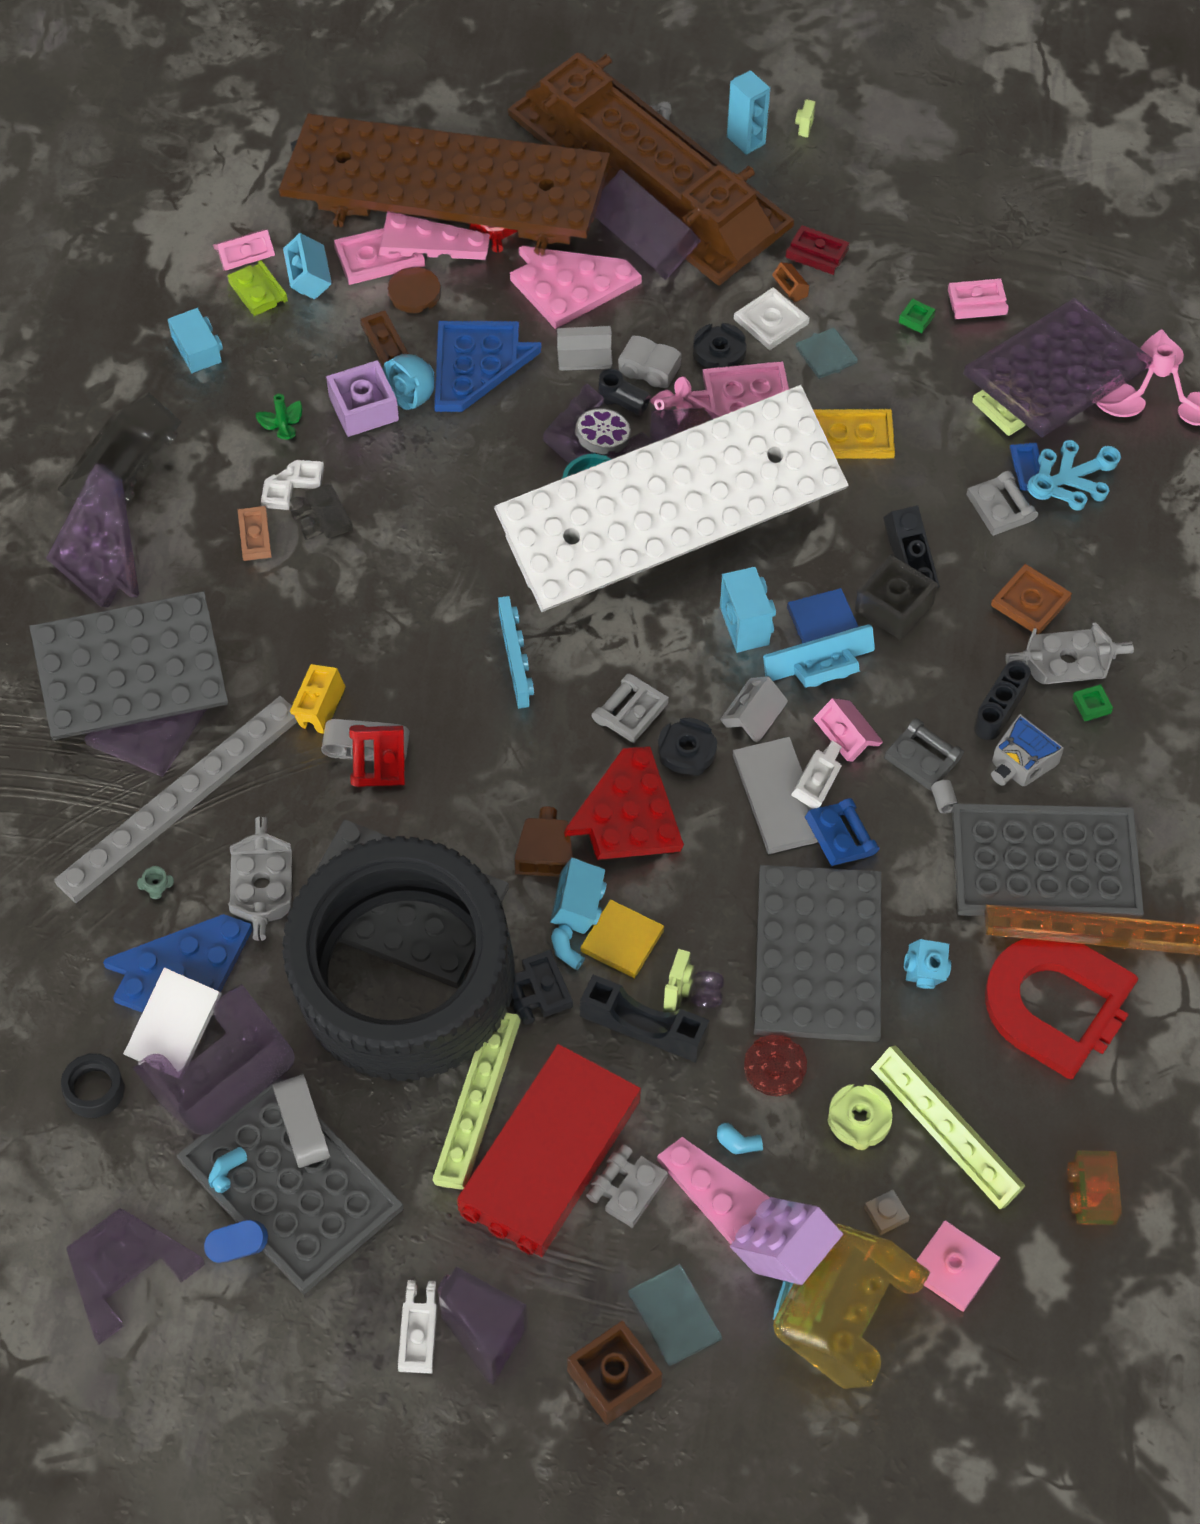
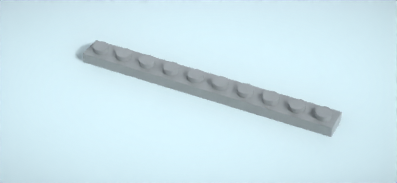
(176, 800)

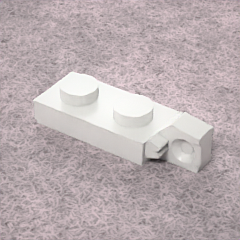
(818, 776)

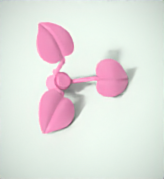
(1166, 358)

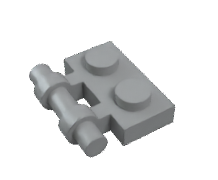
(635, 1191)

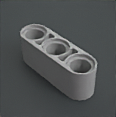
(338, 744)
(301, 1121)

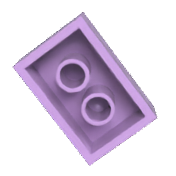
(786, 1240)

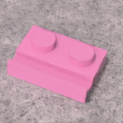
(978, 298)

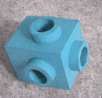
(927, 963)

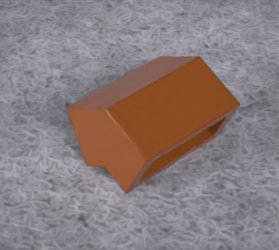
(787, 271)

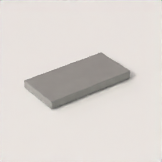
(769, 777)

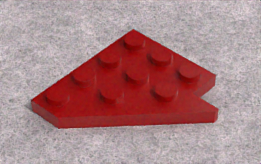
(628, 810)

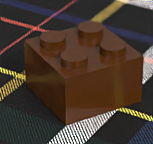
(614, 1372)

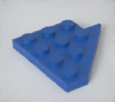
(197, 952)

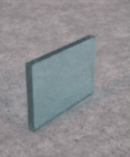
(674, 1315)

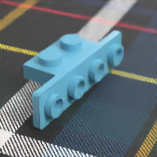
(821, 658)

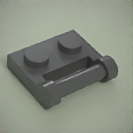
(917, 760)

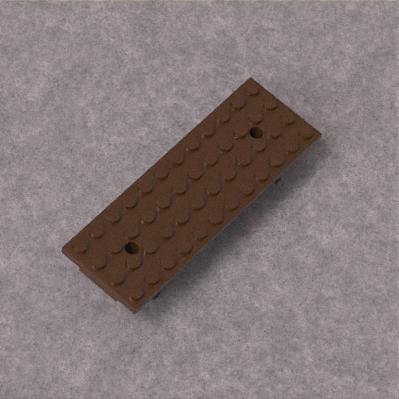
(593, 111)
(446, 176)

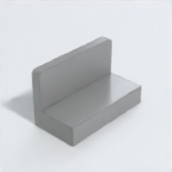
(584, 348)
(755, 707)

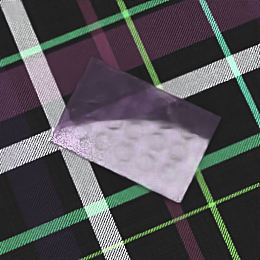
(1058, 367)

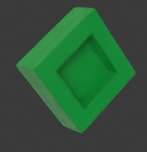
(917, 316)
(1092, 703)

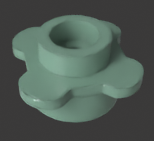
(153, 874)

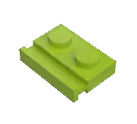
(257, 288)

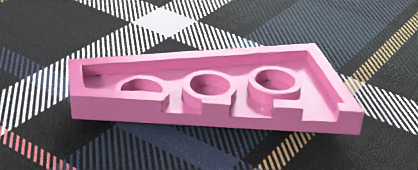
(419, 235)
(713, 1187)

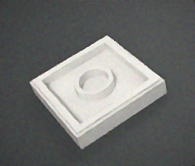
(771, 318)

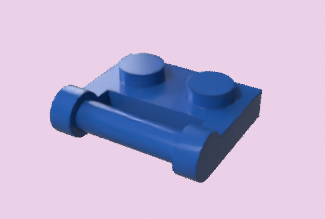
(834, 836)

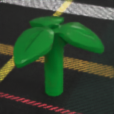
(282, 418)

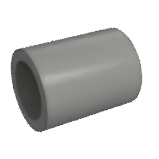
(944, 795)

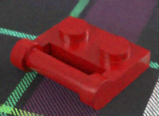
(388, 755)

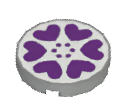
(603, 431)

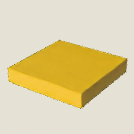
(622, 939)

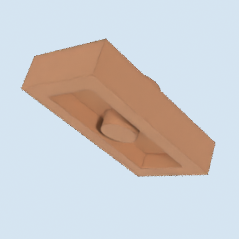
(254, 533)

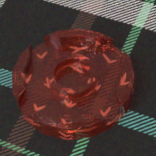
(775, 1065)

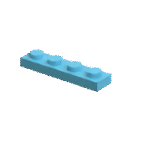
(513, 642)

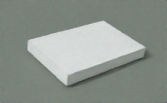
(173, 1019)

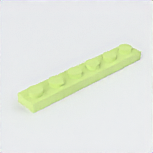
(475, 1106)
(948, 1127)

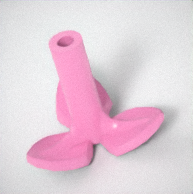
(667, 400)

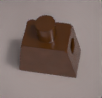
(543, 846)

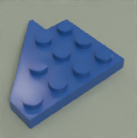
(476, 359)

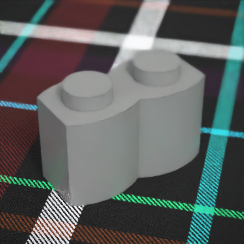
(650, 361)

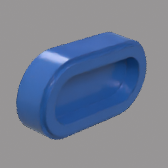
(236, 1241)

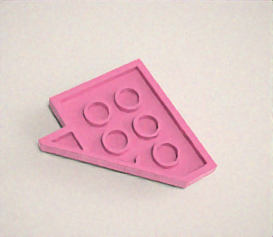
(571, 283)
(738, 387)

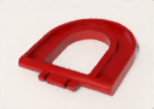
(1036, 1036)

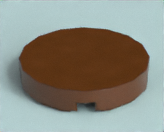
(414, 289)

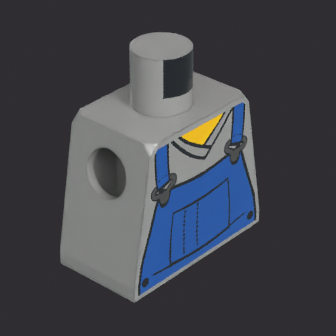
(1024, 754)

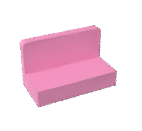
(245, 249)
(847, 728)

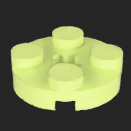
(860, 1133)

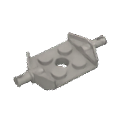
(1090, 649)
(255, 859)

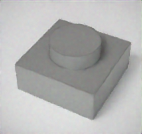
(886, 1212)

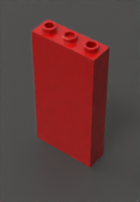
(548, 1151)

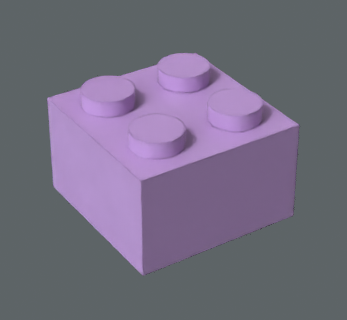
(362, 398)

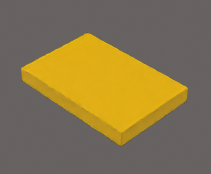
(858, 432)

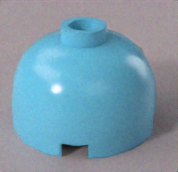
(410, 380)

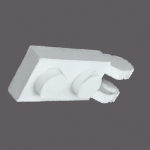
(418, 1330)

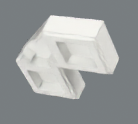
(299, 474)

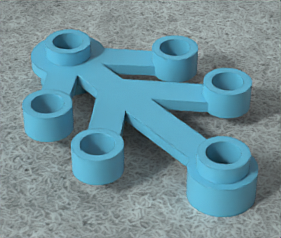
(1106, 460)

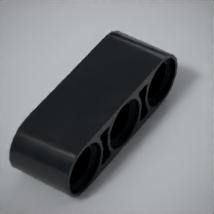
(997, 710)

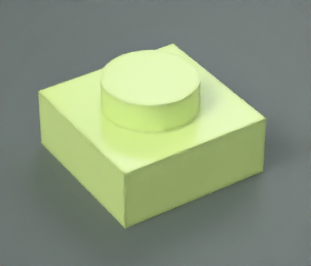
(805, 118)

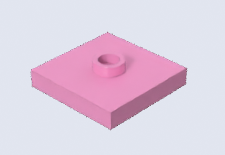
(956, 1265)

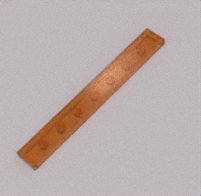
(1092, 929)

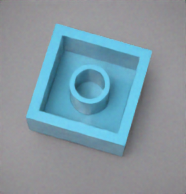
(747, 609)

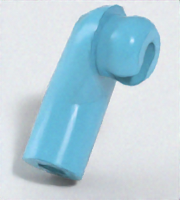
(562, 948)
(736, 1142)
(222, 1166)

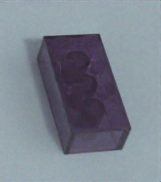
(644, 225)

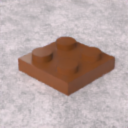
(1031, 599)

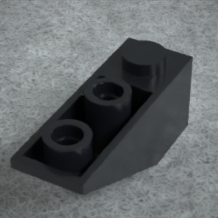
(910, 540)

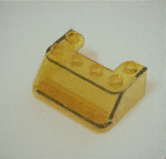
(836, 1302)

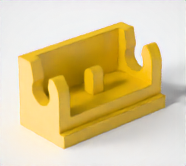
(318, 697)

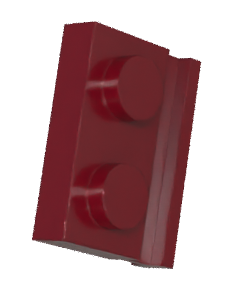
(817, 250)

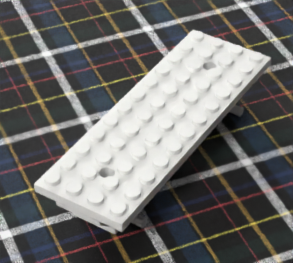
(670, 498)

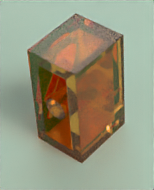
(1095, 1187)

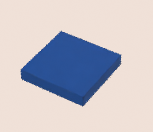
(821, 615)

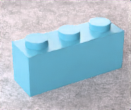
(748, 112)

